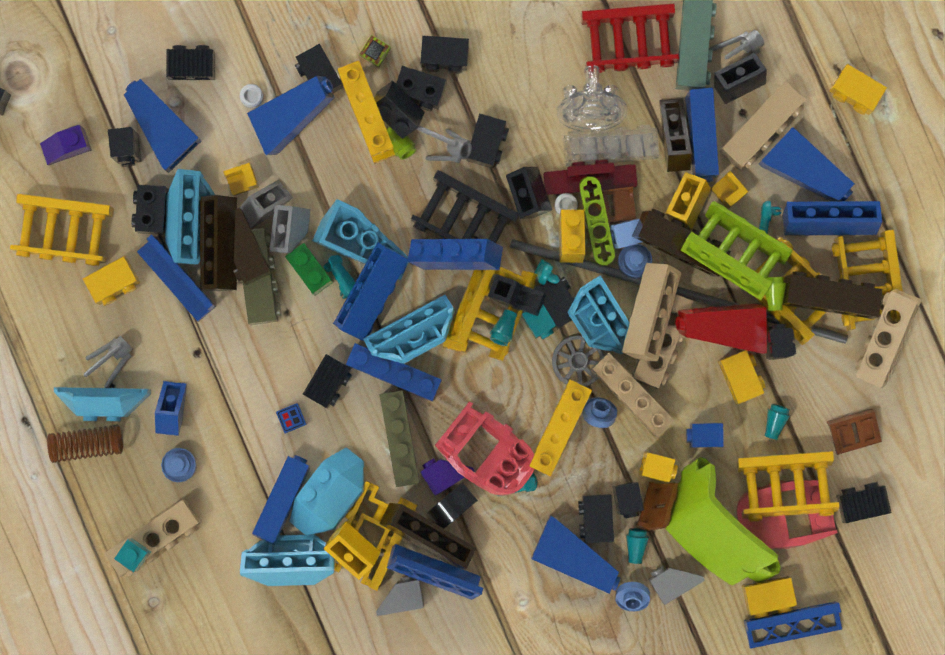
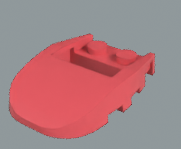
(507, 464)
(774, 529)

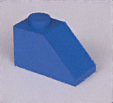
(170, 408)
(705, 435)

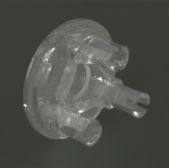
(592, 106)

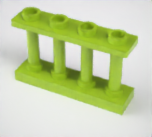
(727, 266)

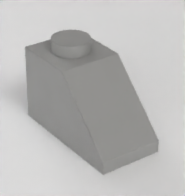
(261, 204)
(288, 227)
(672, 583)
(403, 597)

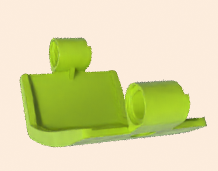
(713, 533)

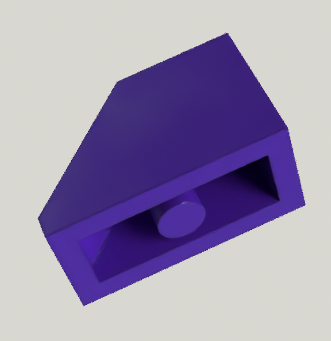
(65, 144)
(440, 475)

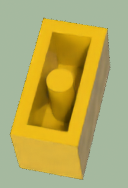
(857, 90)
(688, 200)
(571, 236)
(111, 281)
(741, 377)
(658, 467)
(352, 550)
(769, 596)

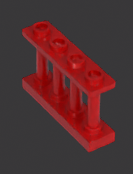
(639, 16)

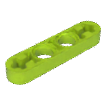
(598, 220)

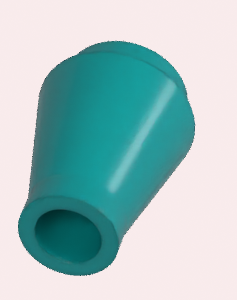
(503, 329)
(776, 420)
(636, 544)

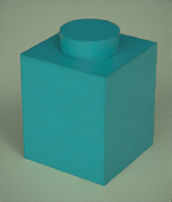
(540, 325)
(132, 555)

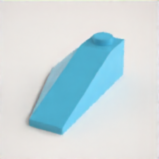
(350, 233)

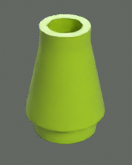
(402, 147)
(775, 293)

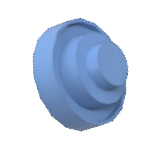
(633, 260)
(599, 412)
(178, 465)
(632, 596)

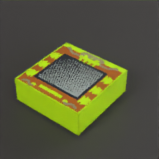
(375, 51)

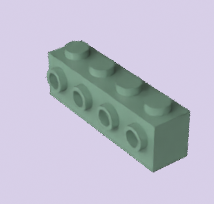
(694, 44)

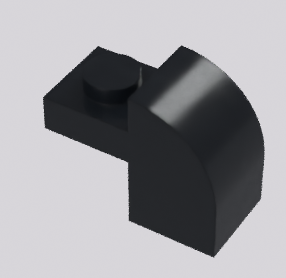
(516, 295)
(452, 506)

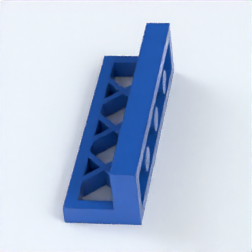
(176, 278)
(434, 572)
(793, 616)

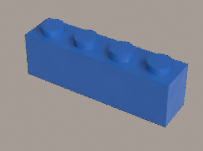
(832, 218)
(455, 254)
(371, 291)
(394, 373)

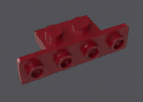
(608, 175)

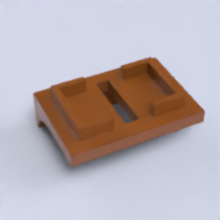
(622, 203)
(843, 433)
(657, 495)

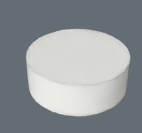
(251, 96)
(565, 202)

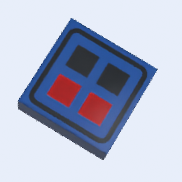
(291, 418)

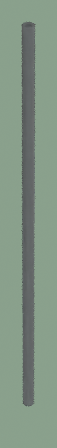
(686, 293)

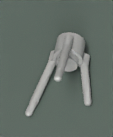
(750, 43)
(457, 147)
(116, 348)

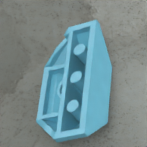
(184, 215)
(599, 317)
(413, 333)
(102, 402)
(329, 493)
(288, 562)

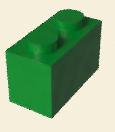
(309, 269)

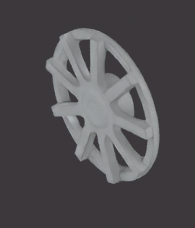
(576, 361)

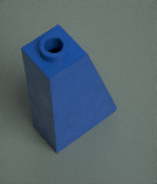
(288, 114)
(162, 127)
(702, 133)
(806, 166)
(570, 555)

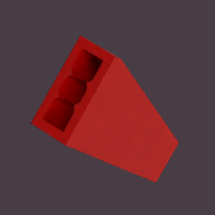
(730, 326)

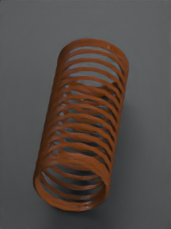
(115, 439)

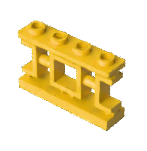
(386, 541)

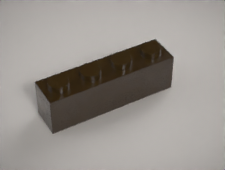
(669, 237)
(217, 243)
(832, 296)
(427, 535)

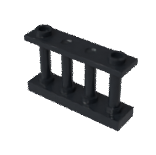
(464, 194)

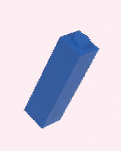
(281, 499)

